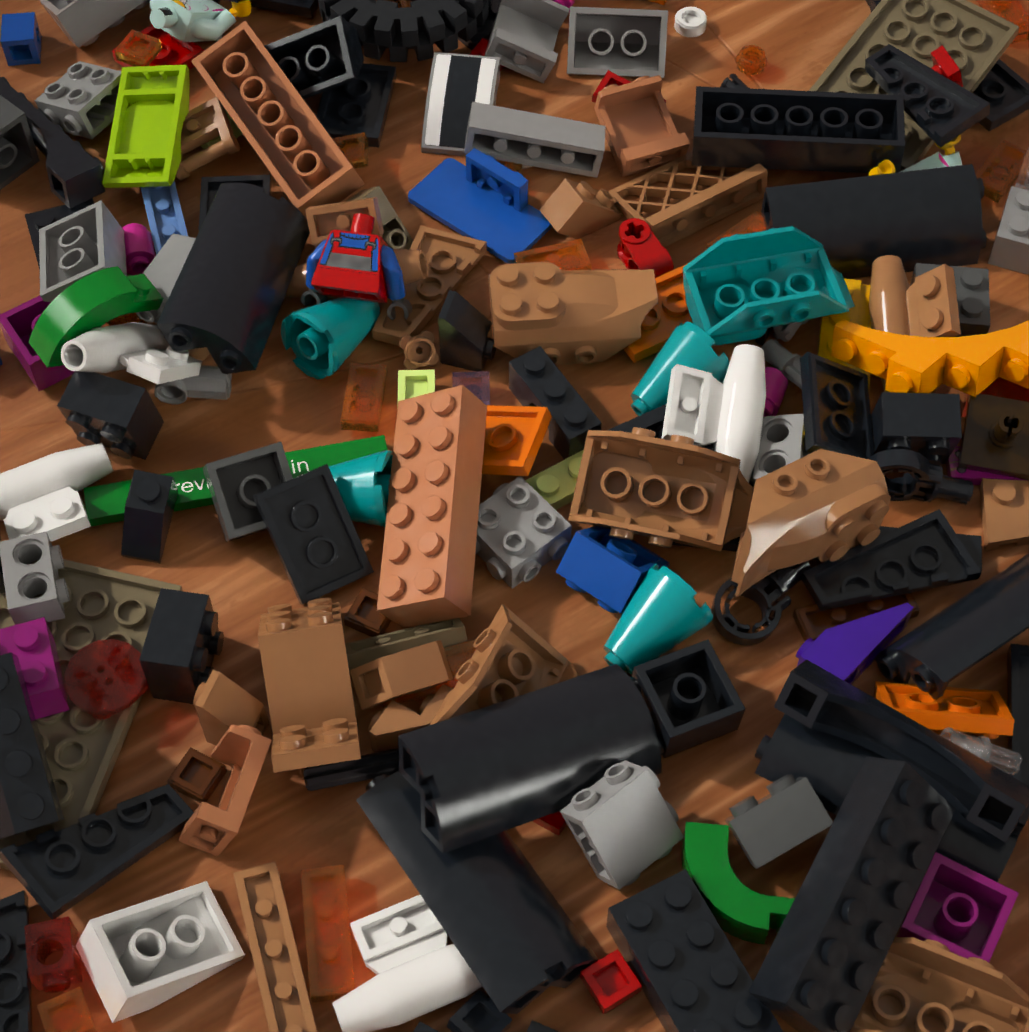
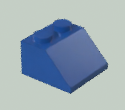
(606, 567)

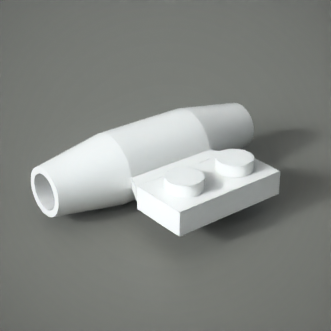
(132, 347)
(721, 413)
(46, 492)
(411, 967)

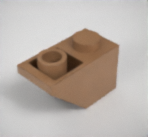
(579, 209)
(225, 703)

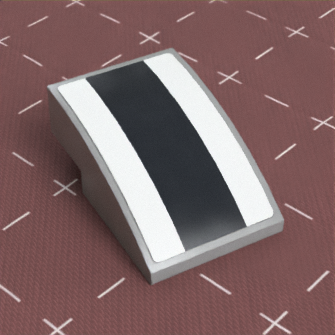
(452, 88)

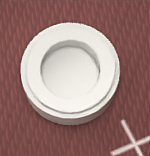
(690, 22)

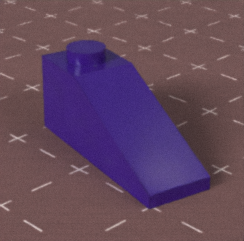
(854, 645)

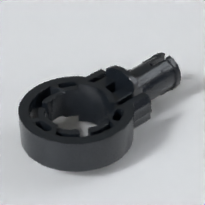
(922, 479)
(765, 594)

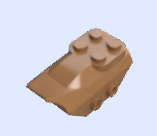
(569, 312)
(660, 489)
(808, 512)
(506, 664)
(939, 991)

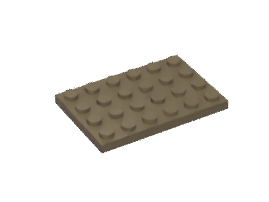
(918, 27)

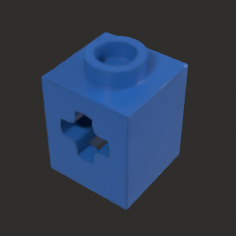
(21, 38)

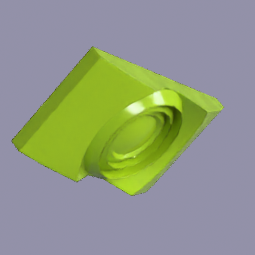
(147, 126)

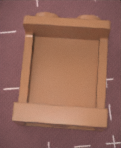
(639, 125)
(215, 827)

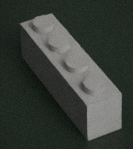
(536, 139)

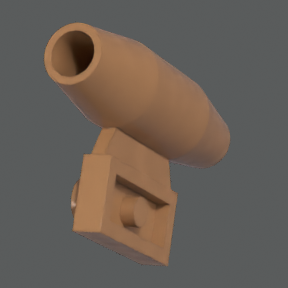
(339, 216)
(921, 309)

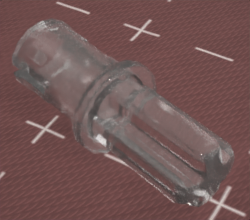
(981, 746)

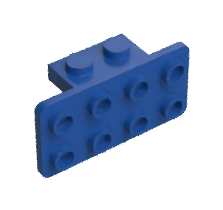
(482, 203)

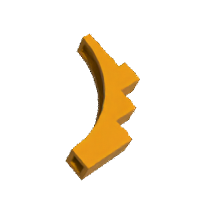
(925, 363)

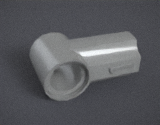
(208, 384)

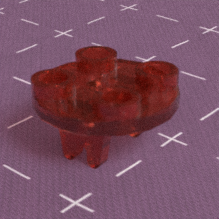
(90, 690)

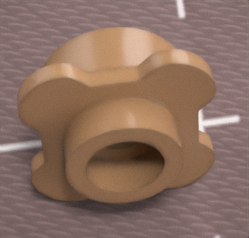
(426, 357)

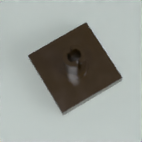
(996, 436)

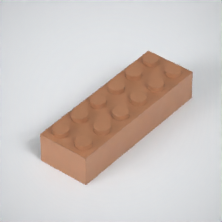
(276, 120)
(433, 508)

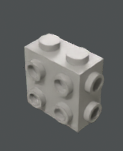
(82, 99)
(519, 533)
(623, 823)

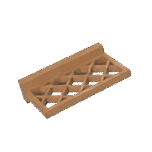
(699, 207)

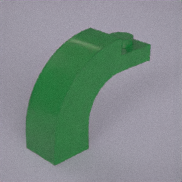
(89, 306)
(734, 905)

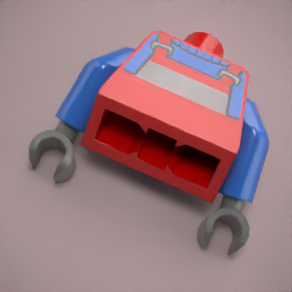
(357, 268)

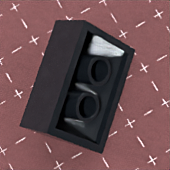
(319, 56)

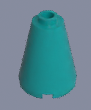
(327, 333)
(687, 347)
(365, 486)
(655, 620)

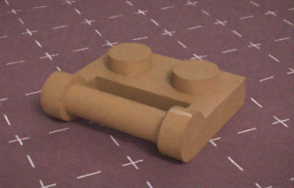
(200, 127)

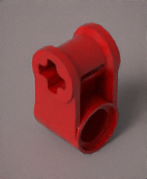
(641, 248)

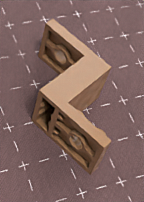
(308, 685)

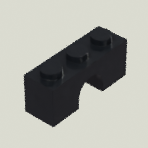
(541, 384)

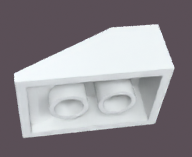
(157, 949)

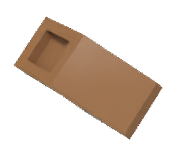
(401, 674)
(398, 720)

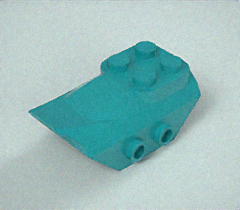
(761, 284)

